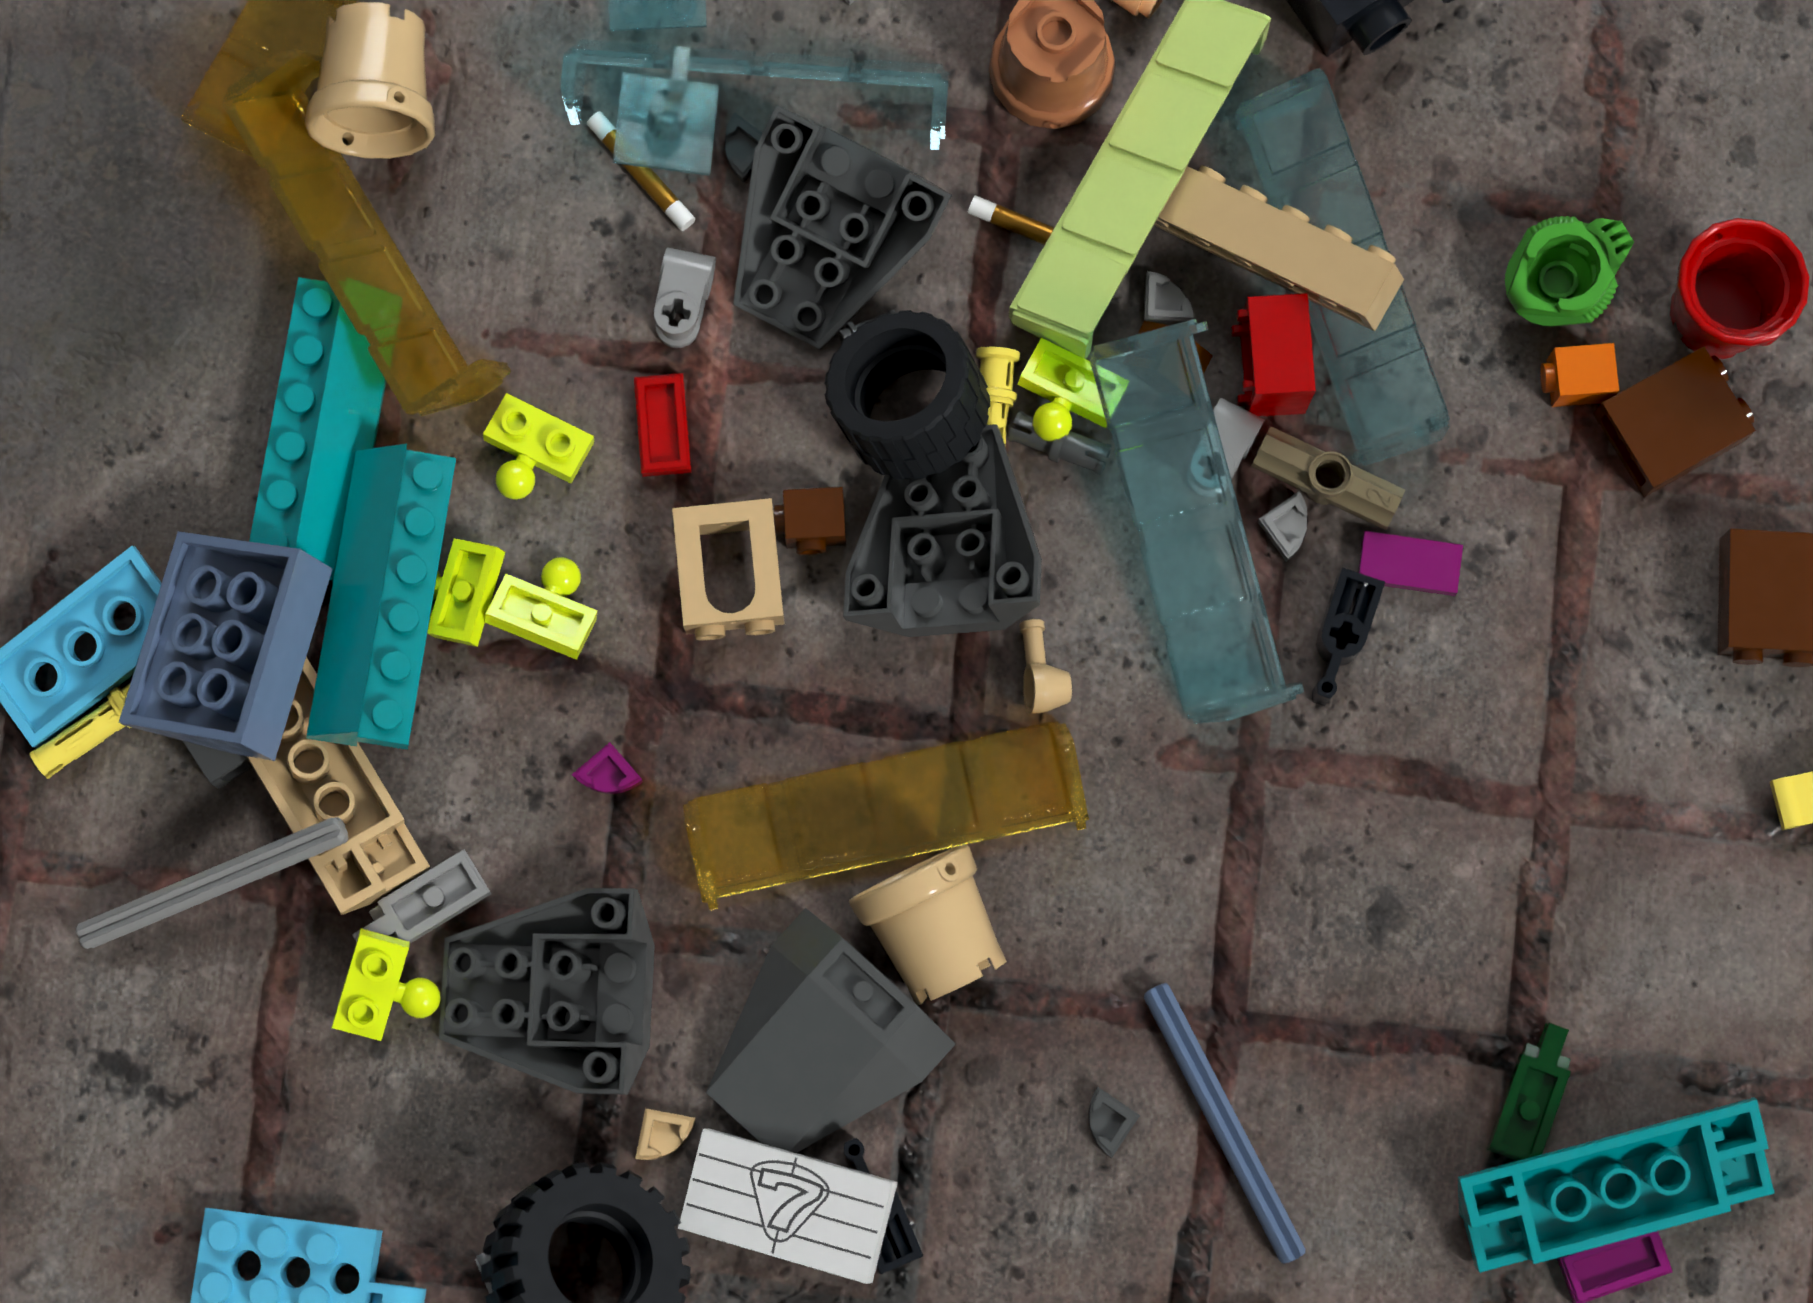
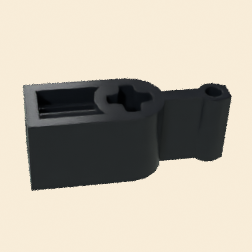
(1355, 624)
(897, 1222)

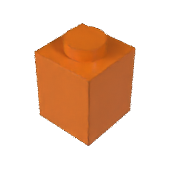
(1580, 375)

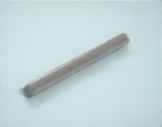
(212, 882)

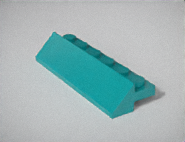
(320, 418)
(381, 597)
(1615, 1187)

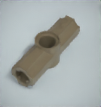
(1359, 490)

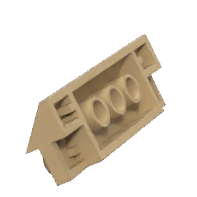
(335, 780)

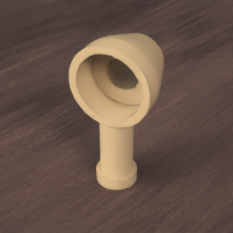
(1042, 684)

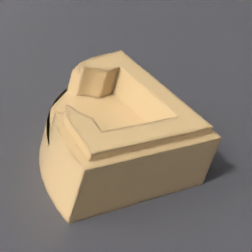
(662, 1134)

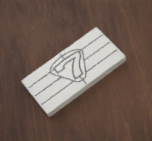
(788, 1205)

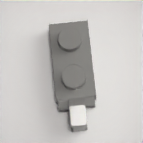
(429, 900)

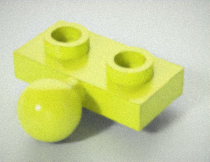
(1067, 383)
(535, 441)
(465, 592)
(545, 613)
(374, 985)

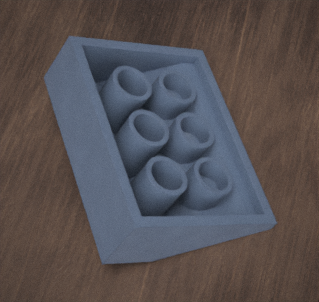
(226, 644)

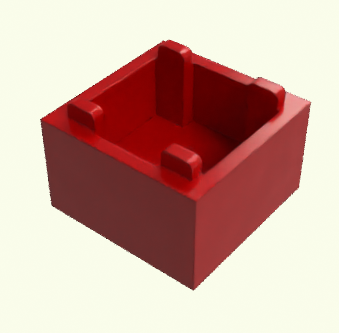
(1276, 354)

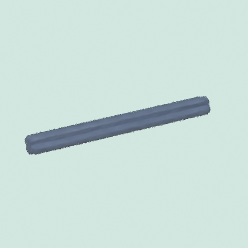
(1224, 1123)

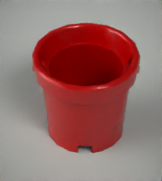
(1738, 287)

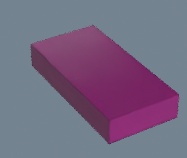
(1411, 562)
(1614, 1267)

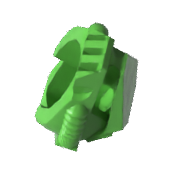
(1566, 270)

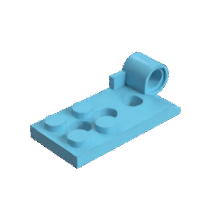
(53, 641)

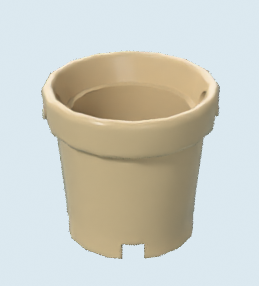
(372, 85)
(932, 924)

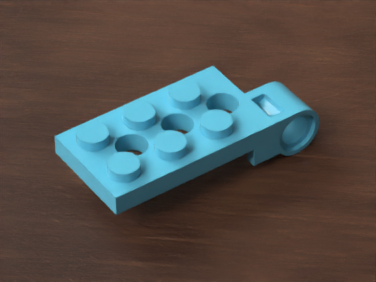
(278, 1242)

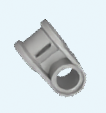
(682, 289)
(1237, 431)

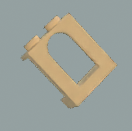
(766, 606)

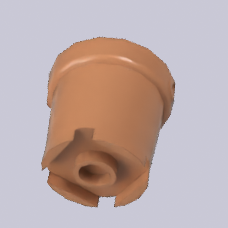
(1053, 62)

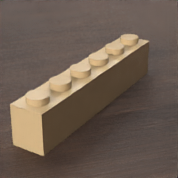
(1282, 246)

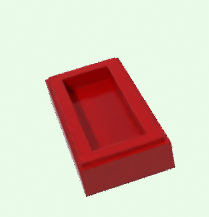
(662, 425)

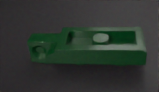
(1532, 1097)

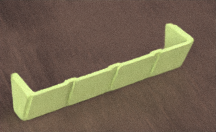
(1136, 171)

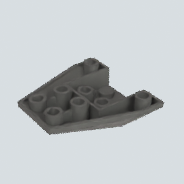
(826, 227)
(947, 550)
(556, 990)
(821, 1041)

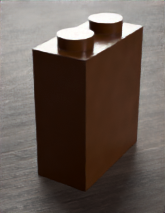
(1675, 421)
(1766, 597)

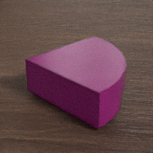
(607, 772)

